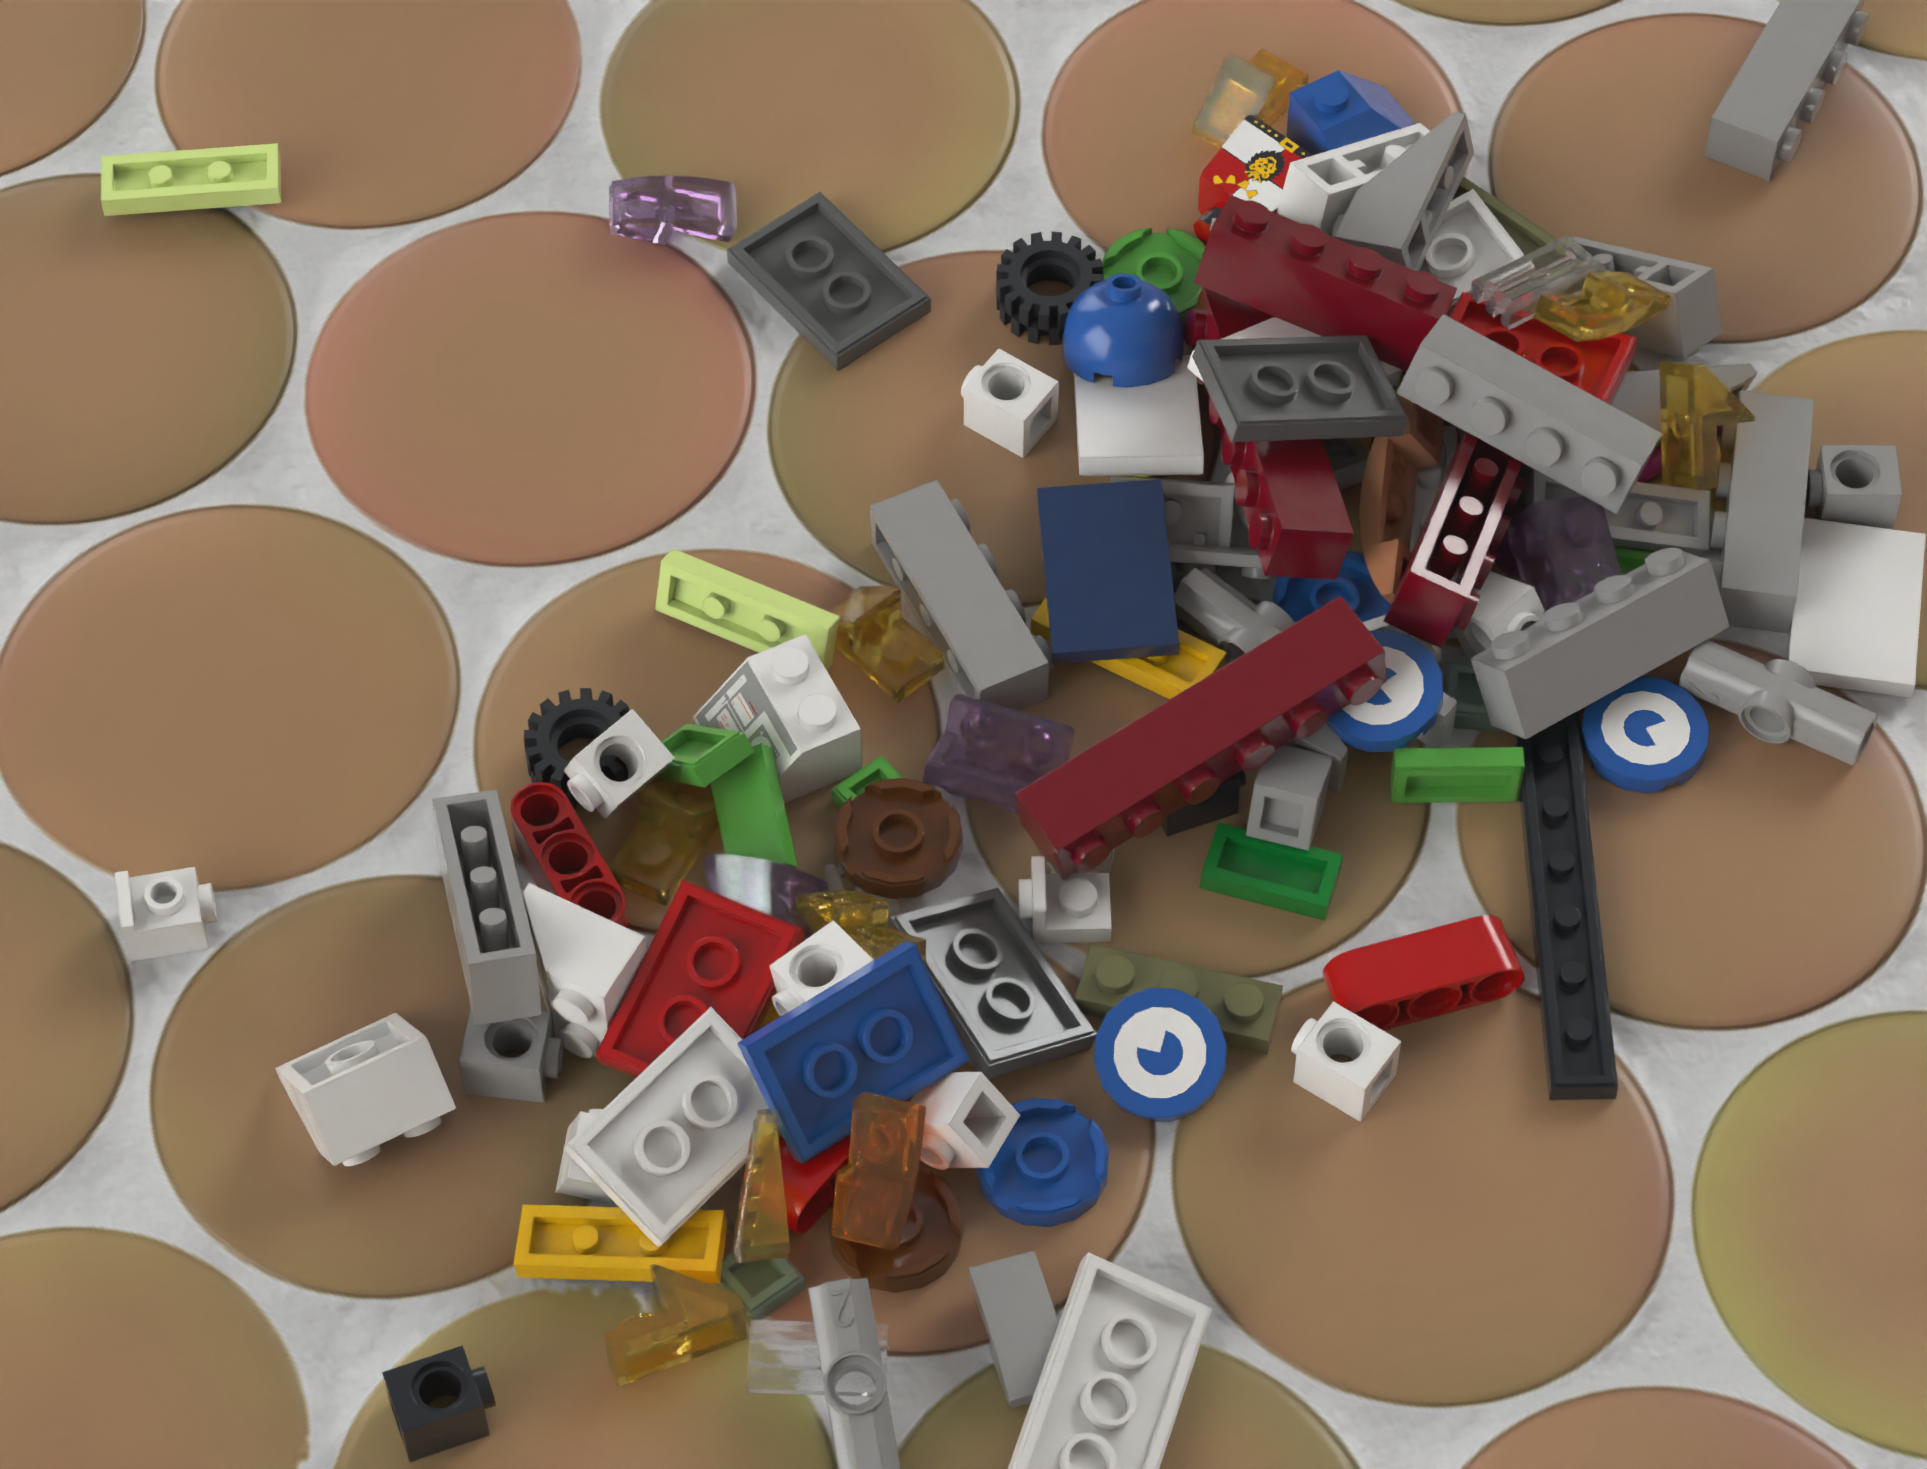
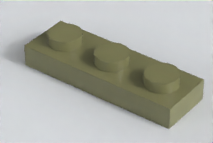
(1241, 1004)

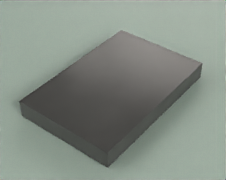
(829, 280)
(1299, 388)
(996, 984)

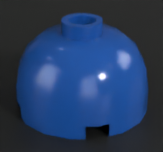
(1123, 332)

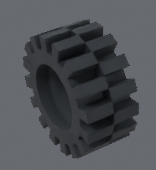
(1039, 263)
(565, 723)

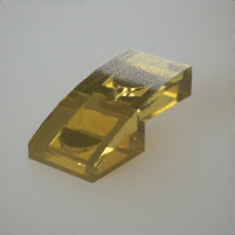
(1605, 307)
(859, 916)

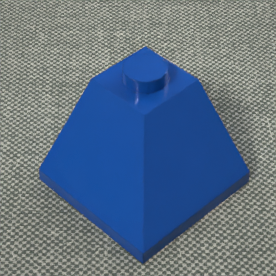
(1341, 112)

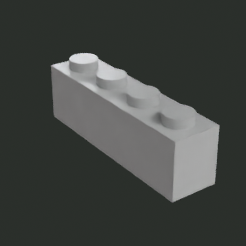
(1783, 83)
(1529, 413)
(1762, 511)
(959, 598)
(1599, 642)
(487, 908)

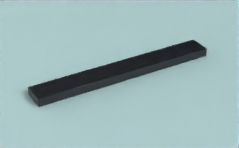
(1566, 916)

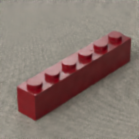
(1281, 484)
(1202, 738)

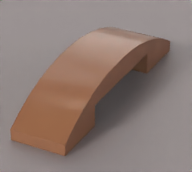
(1389, 494)

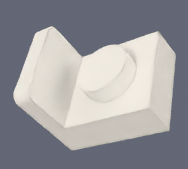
(1067, 908)

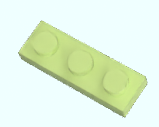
(190, 179)
(740, 607)

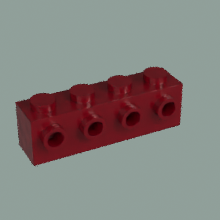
(1320, 281)
(1455, 541)

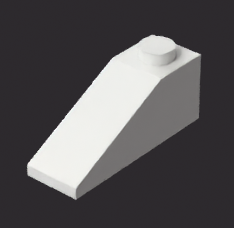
(1325, 183)

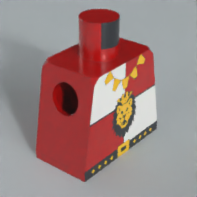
(1247, 166)

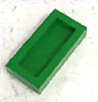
(1271, 872)

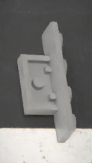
(1201, 526)

